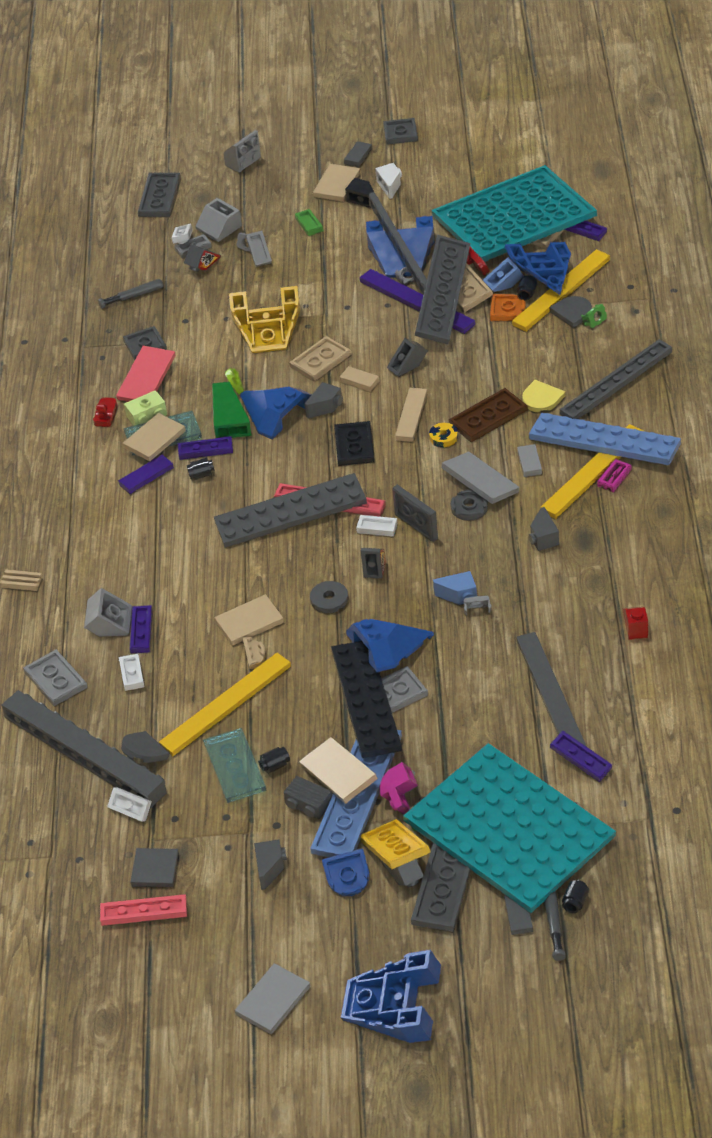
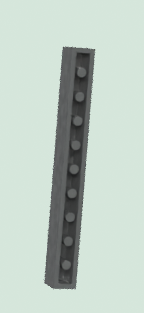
(83, 747)

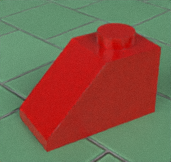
(636, 622)

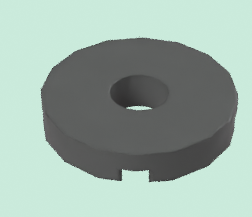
(464, 512)
(325, 589)

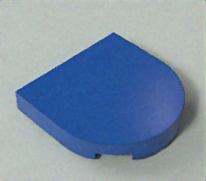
(347, 872)

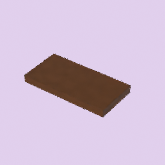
(488, 414)

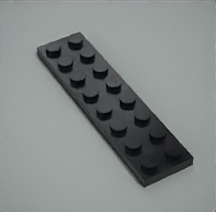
(366, 700)

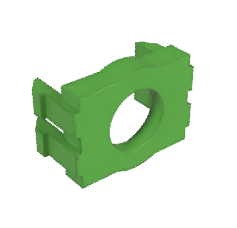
(600, 309)

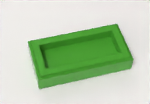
(308, 222)

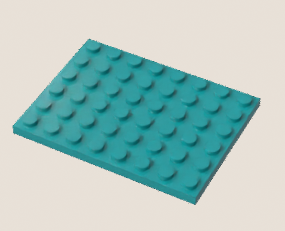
(514, 212)
(509, 827)

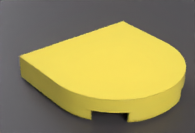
(542, 396)

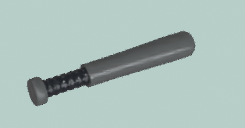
(134, 292)
(552, 912)

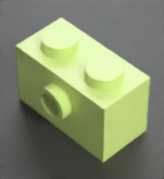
(145, 408)

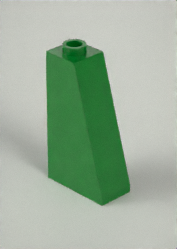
(228, 412)

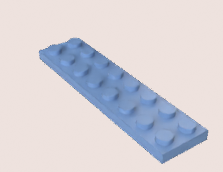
(605, 438)
(346, 822)

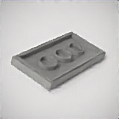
(480, 477)

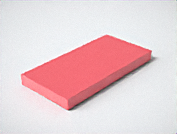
(146, 373)

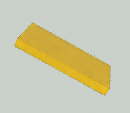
(394, 844)

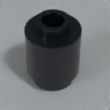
(527, 288)
(200, 468)
(274, 759)
(575, 896)

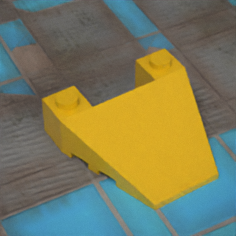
(266, 327)

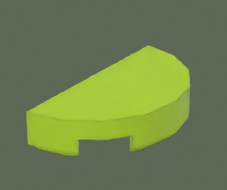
(234, 378)

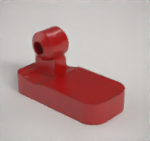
(474, 258)
(105, 412)

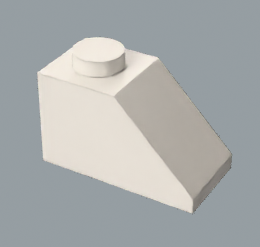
(389, 178)

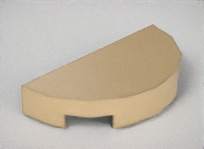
(254, 651)

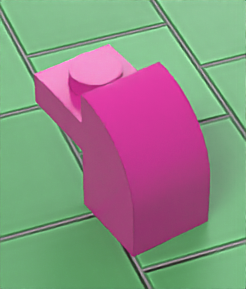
(395, 784)

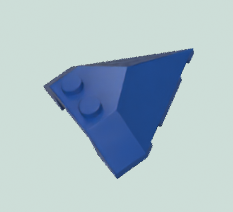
(546, 267)
(270, 406)
(387, 641)

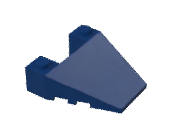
(417, 240)
(388, 997)

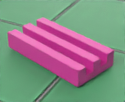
(617, 477)

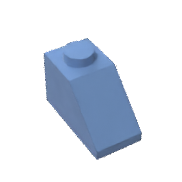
(503, 276)
(455, 587)

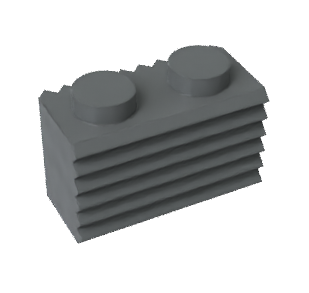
(307, 797)

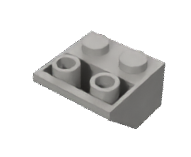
(243, 152)
(218, 220)

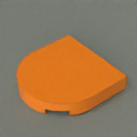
(506, 307)

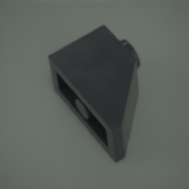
(358, 192)

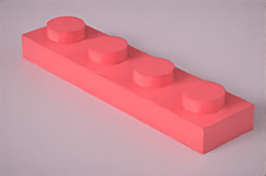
(143, 910)

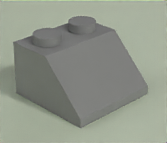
(107, 615)

